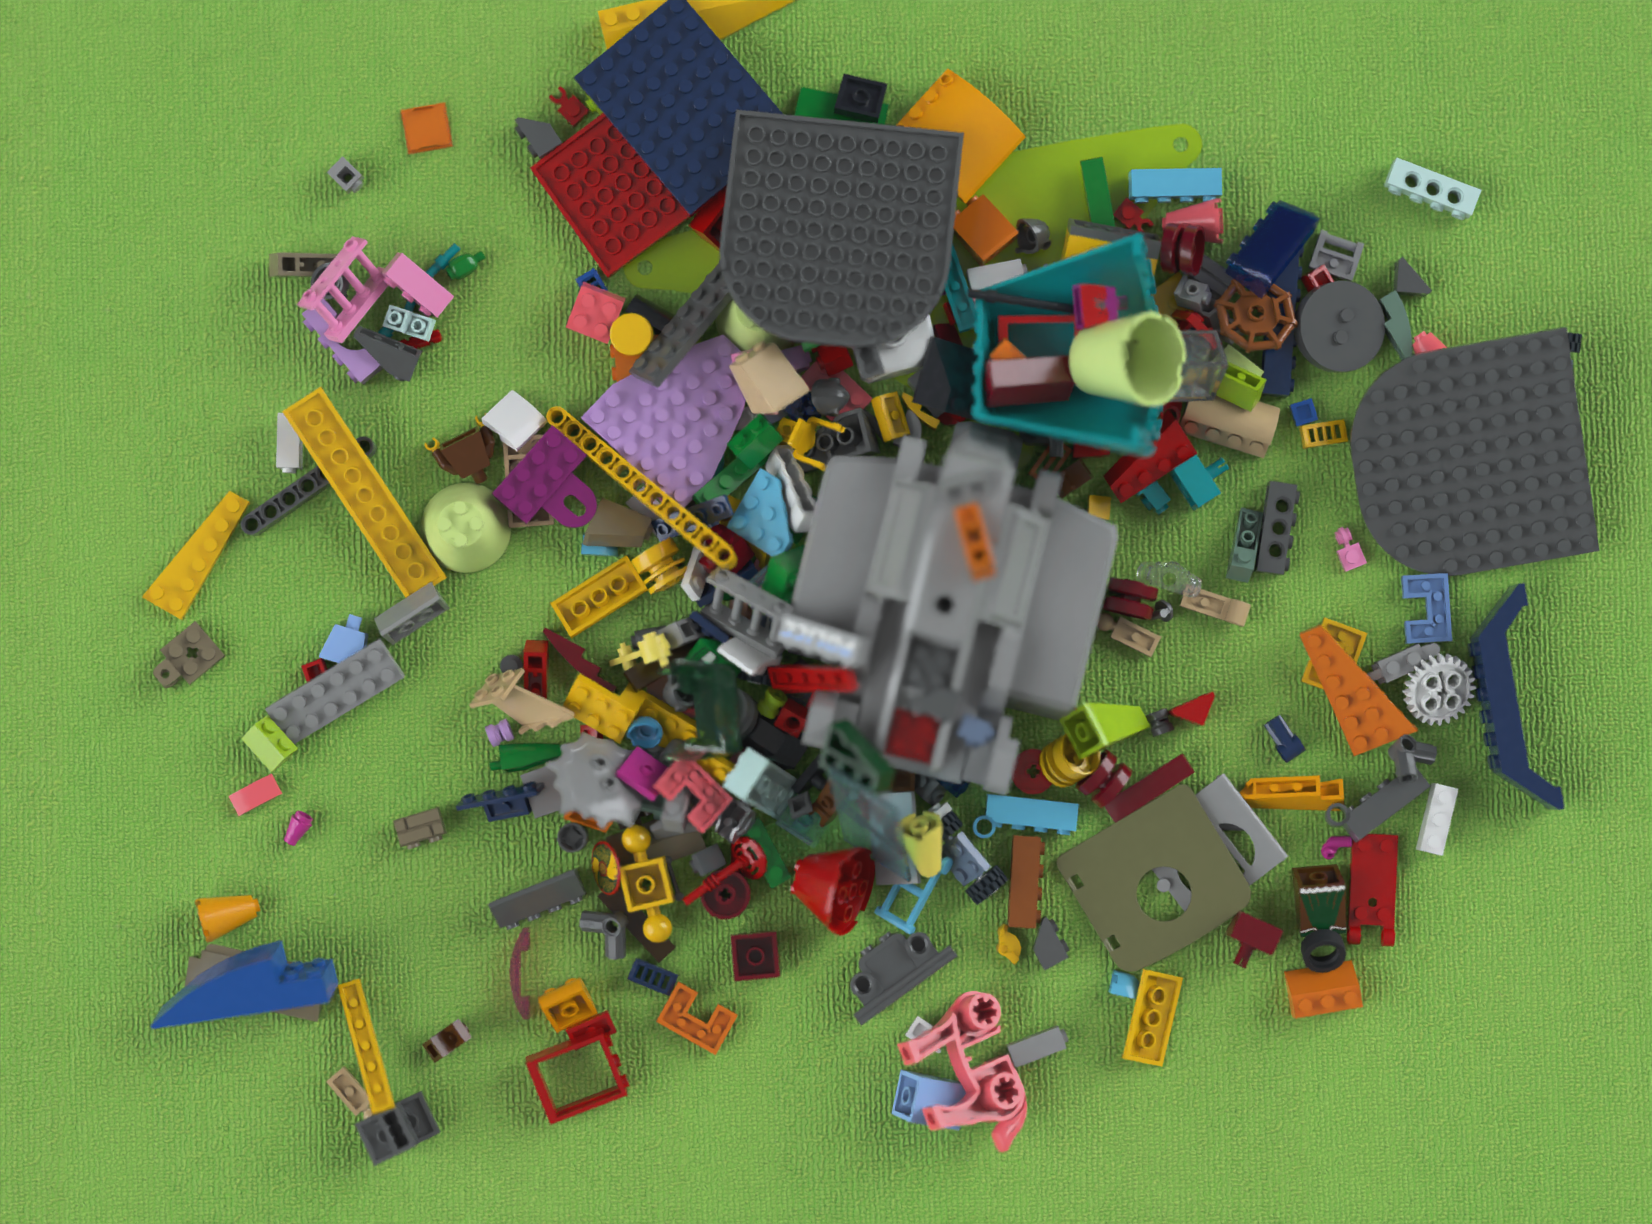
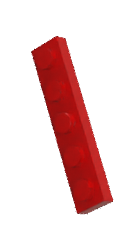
(812, 677)

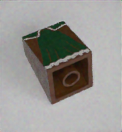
(1319, 899)

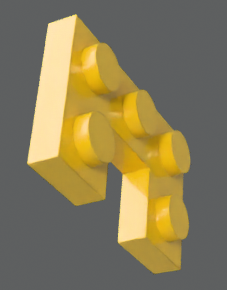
(1349, 639)

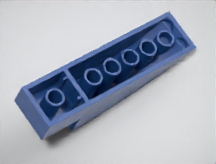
(250, 984)

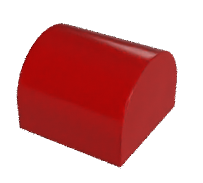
(314, 669)

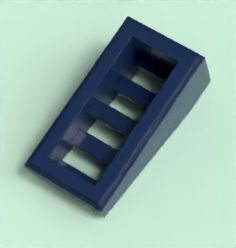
(638, 962)

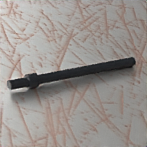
(992, 296)

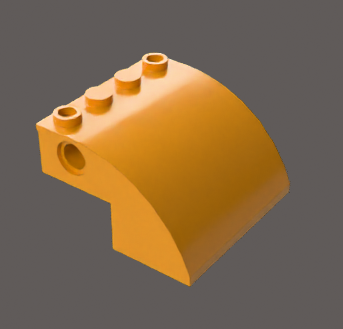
(988, 132)

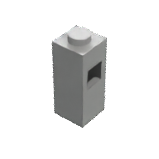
(1037, 1045)

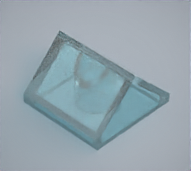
(804, 827)

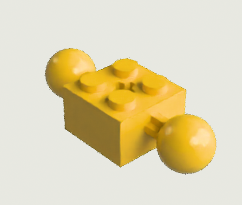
(637, 897)

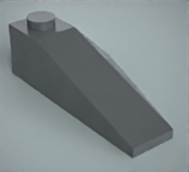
(857, 440)

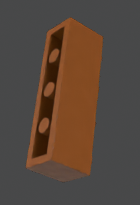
(1024, 881)

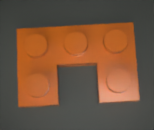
(706, 1035)

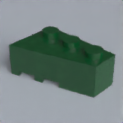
(856, 757)

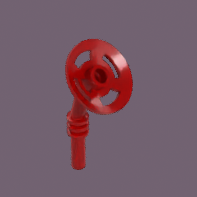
(739, 862)

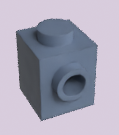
(975, 731)

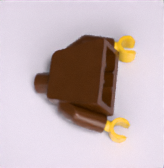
(466, 453)

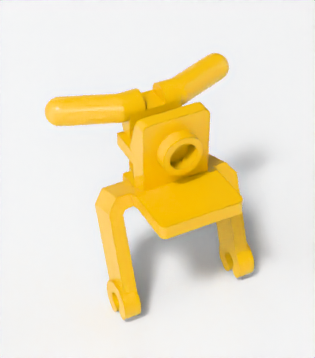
(802, 437)

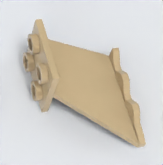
(519, 703)

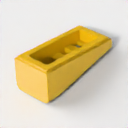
(1305, 436)

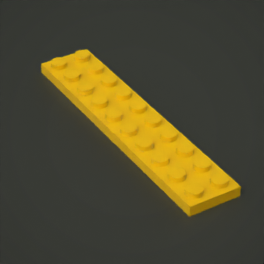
(363, 492)

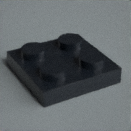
(860, 98)

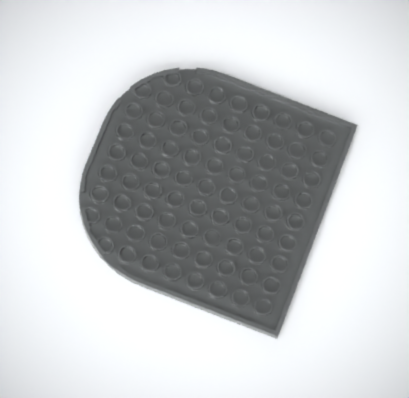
(838, 226)
(1475, 457)

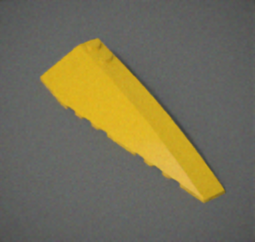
(721, 16)

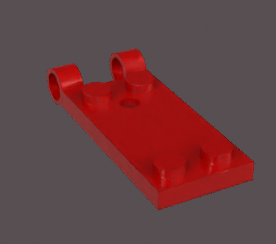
(1373, 876)

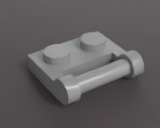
(1336, 263)

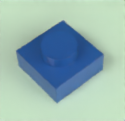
(1303, 412)

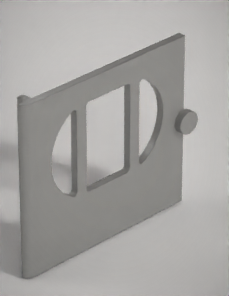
(1226, 805)

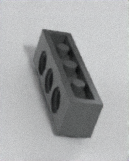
(1264, 561)

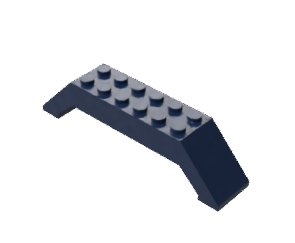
(1500, 703)

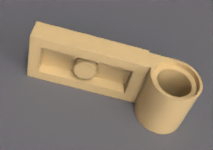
(1218, 607)

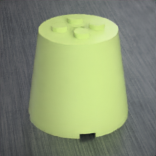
(1129, 359)

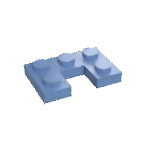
(1436, 593)

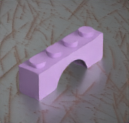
(359, 362)

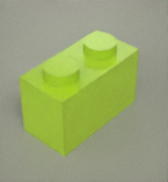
(1241, 387)
(269, 743)

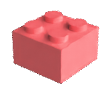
(595, 312)

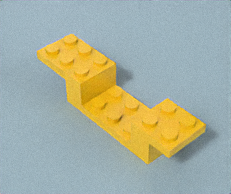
(614, 715)

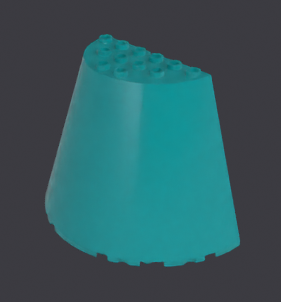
(1085, 417)

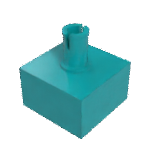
(1197, 481)

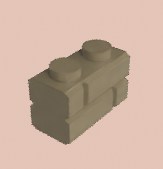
(420, 827)

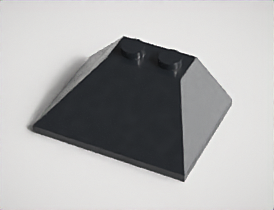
(947, 378)

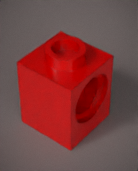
(789, 710)

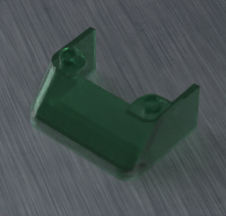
(715, 709)

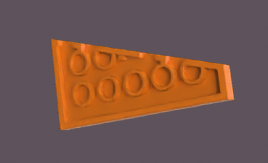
(1358, 702)

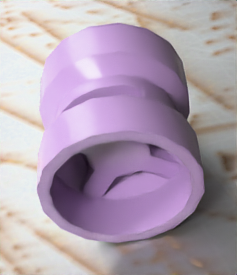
(499, 732)

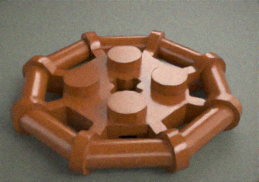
(1250, 324)

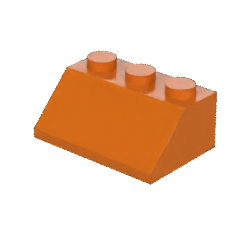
(1323, 992)

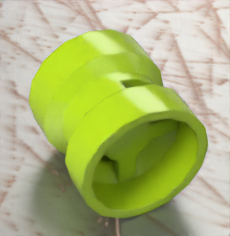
(771, 703)

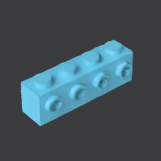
(1174, 184)

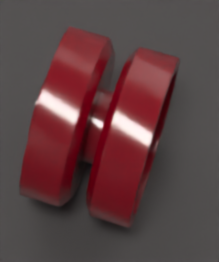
(1182, 249)
(1130, 598)
(1106, 780)
(728, 907)

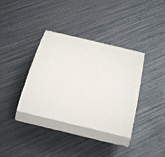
(514, 420)
(746, 656)

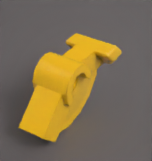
(1008, 944)

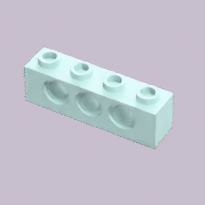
(1466, 194)

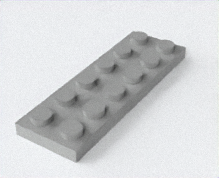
(335, 691)

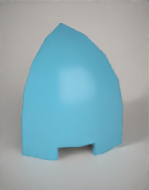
(599, 550)
(1124, 984)

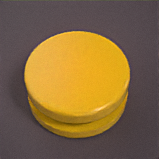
(631, 334)

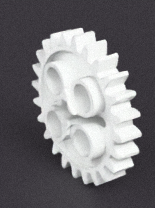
(1439, 689)

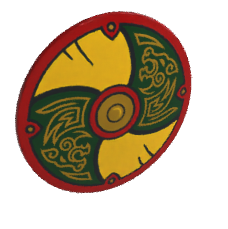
(606, 868)

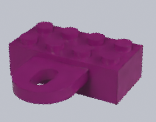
(545, 480)

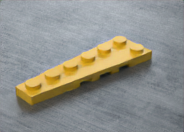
(189, 569)

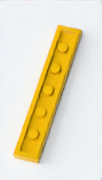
(366, 1046)

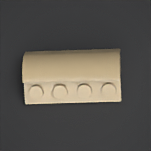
(1231, 425)

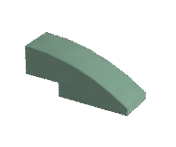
(1397, 326)

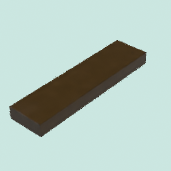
(645, 674)
(635, 925)

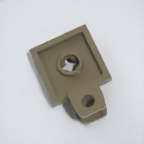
(179, 664)

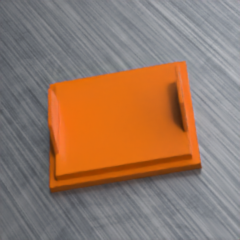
(426, 128)

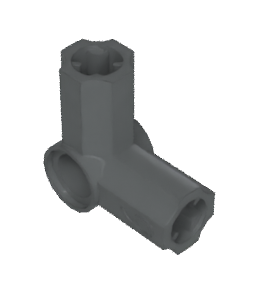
(1407, 752)
(614, 936)

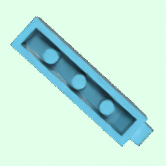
(1028, 812)

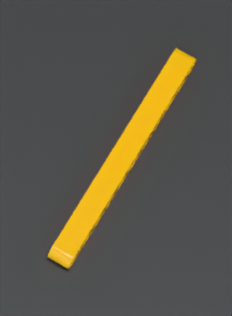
(650, 492)

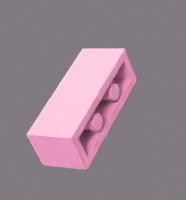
(416, 285)

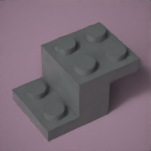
(398, 1128)

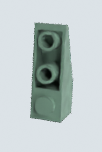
(1244, 545)

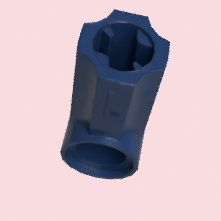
(1286, 742)

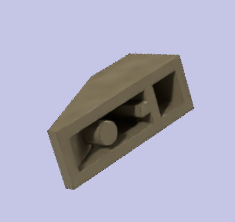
(296, 263)

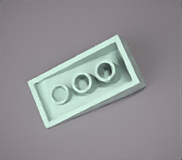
(761, 783)

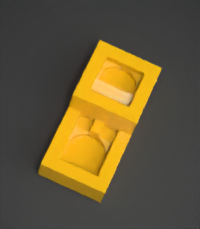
(926, 419)

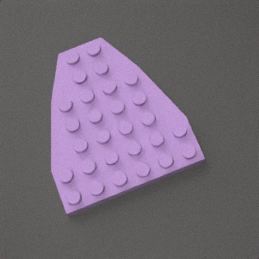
(676, 429)

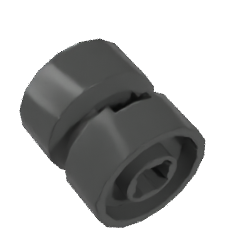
(572, 837)

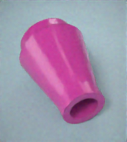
(298, 826)

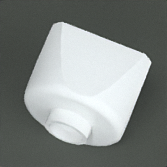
(904, 354)

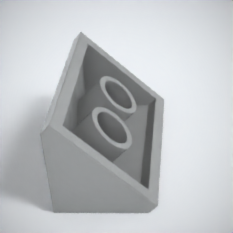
(411, 613)

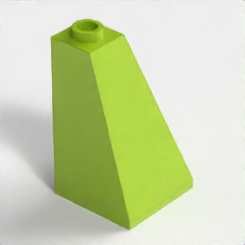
(1101, 726)

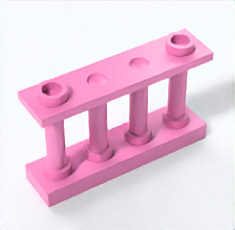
(362, 301)

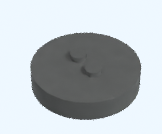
(1339, 326)

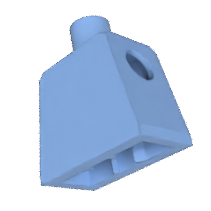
(344, 640)

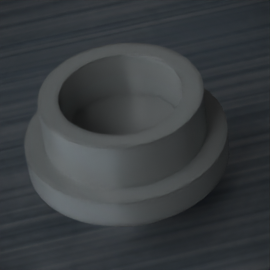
(510, 662)

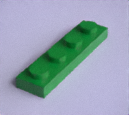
(727, 480)

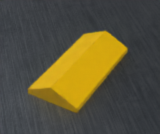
(599, 596)
(1152, 1017)

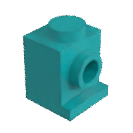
(1154, 498)

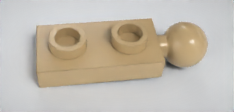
(1129, 634)
(350, 1092)

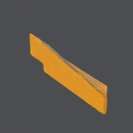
(1293, 793)

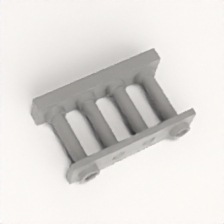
(739, 626)

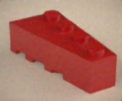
(1135, 472)

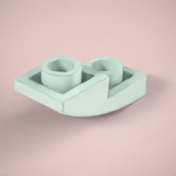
(409, 323)

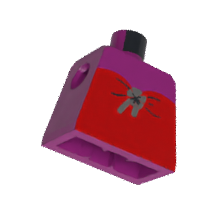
(1096, 304)

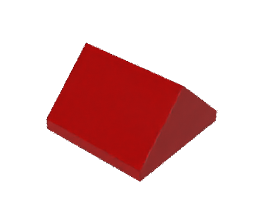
(1195, 710)

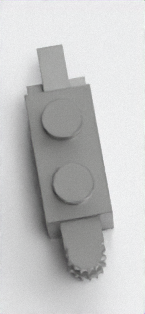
(1402, 662)

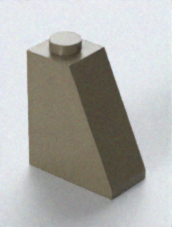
(617, 526)

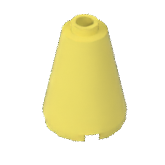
(923, 841)

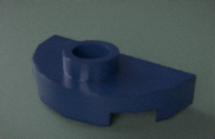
(709, 628)

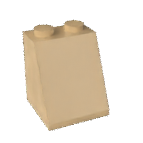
(767, 378)

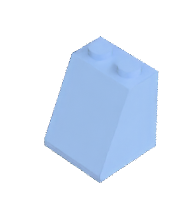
(922, 1090)

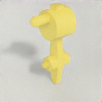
(652, 648)

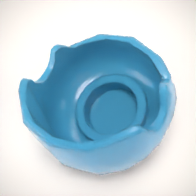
(645, 732)

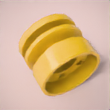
(661, 566)
(1062, 764)

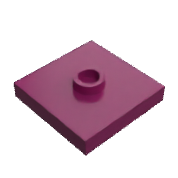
(642, 772)

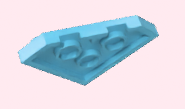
(763, 515)

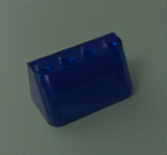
(1271, 246)

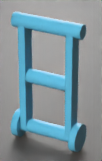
(907, 926)

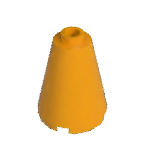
(225, 914)

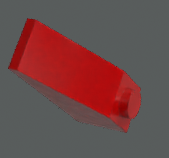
(536, 667)

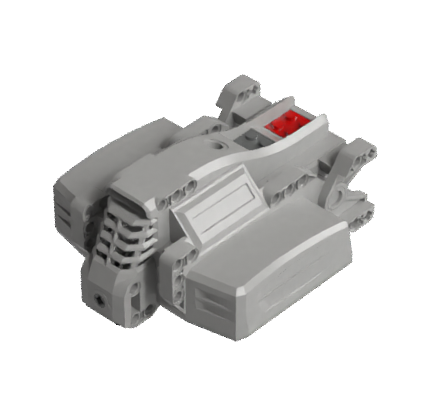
(895, 570)

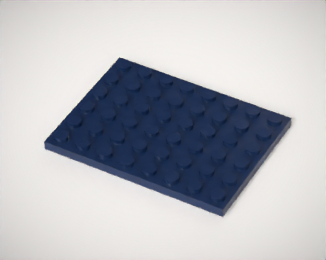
(675, 99)

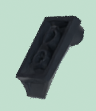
(775, 743)

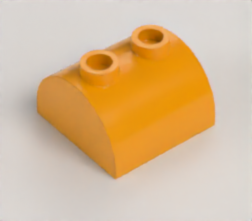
(567, 1004)

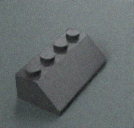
(538, 898)

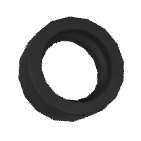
(1323, 963)

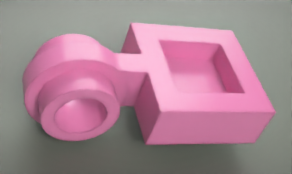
(1351, 555)

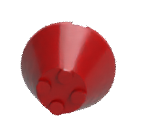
(835, 886)

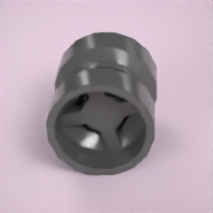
(1160, 722)

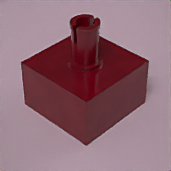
(1252, 935)

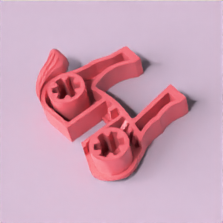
(991, 1087)

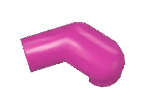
(1332, 845)

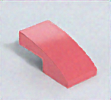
(255, 794)

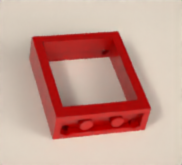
(1003, 321)
(558, 1114)

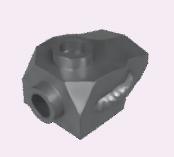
(735, 820)

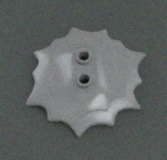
(589, 781)

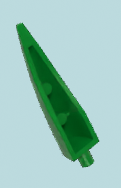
(525, 755)

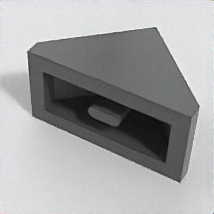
(1407, 281)

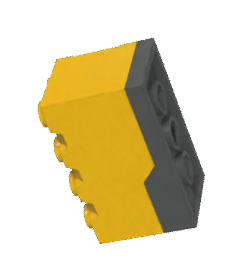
(1085, 236)

